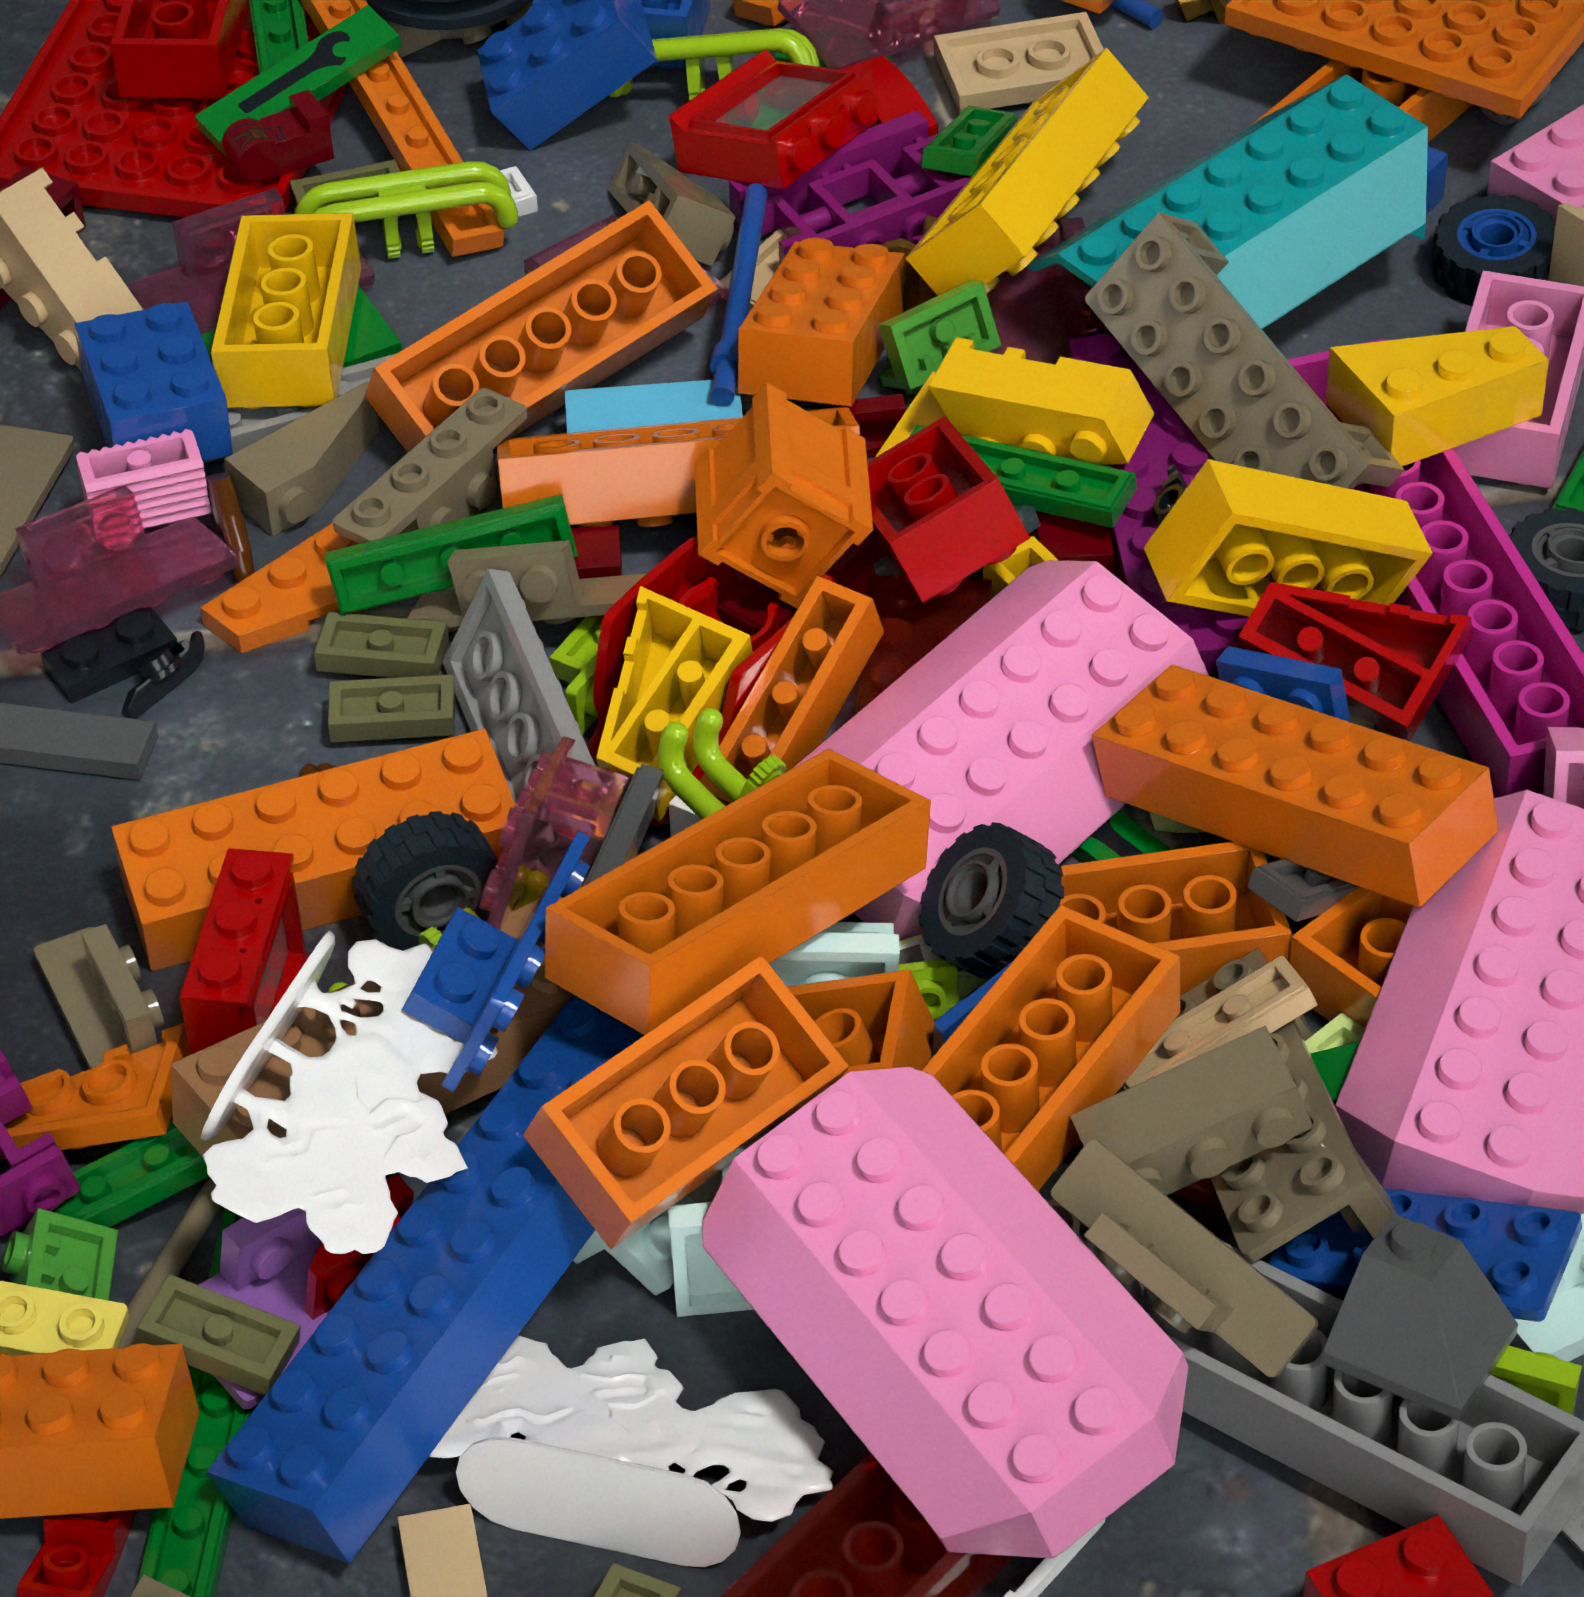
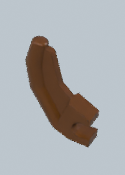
(228, 518)

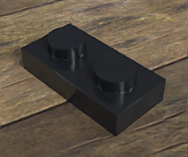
(106, 654)

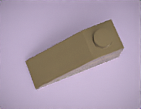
(689, 209)
(303, 462)

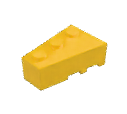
(1437, 388)
(1057, 409)
(670, 673)

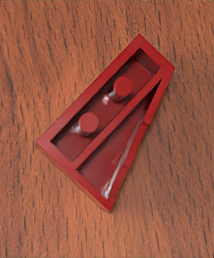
(1387, 653)

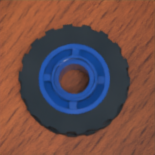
(1491, 236)

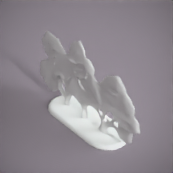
(347, 1111)
(604, 1452)

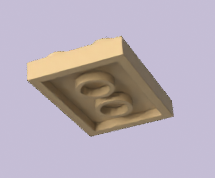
(1014, 60)

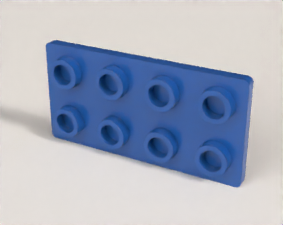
(476, 966)
(1513, 1245)

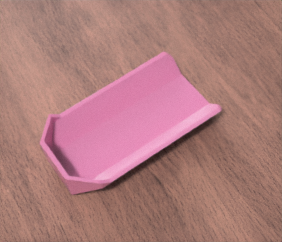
(1008, 712)
(1480, 1026)
(949, 1315)

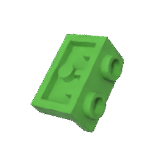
(924, 334)
(62, 1255)

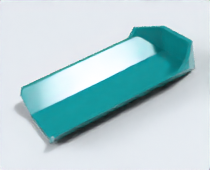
(1284, 199)

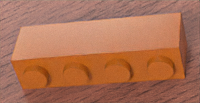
(803, 680)

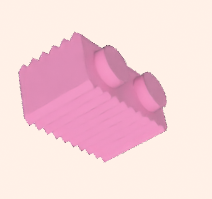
(160, 472)

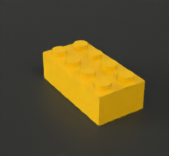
(287, 310)
(1259, 527)

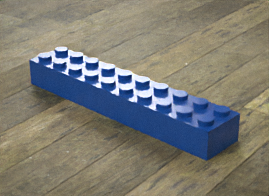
(420, 1319)

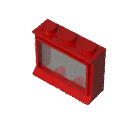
(771, 121)
(245, 948)

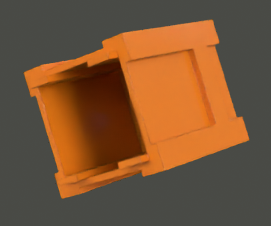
(782, 496)

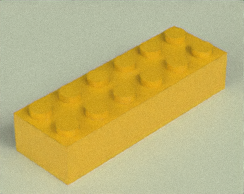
(1031, 178)

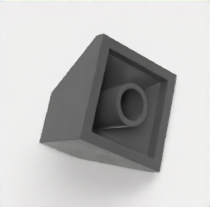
(1420, 1320)

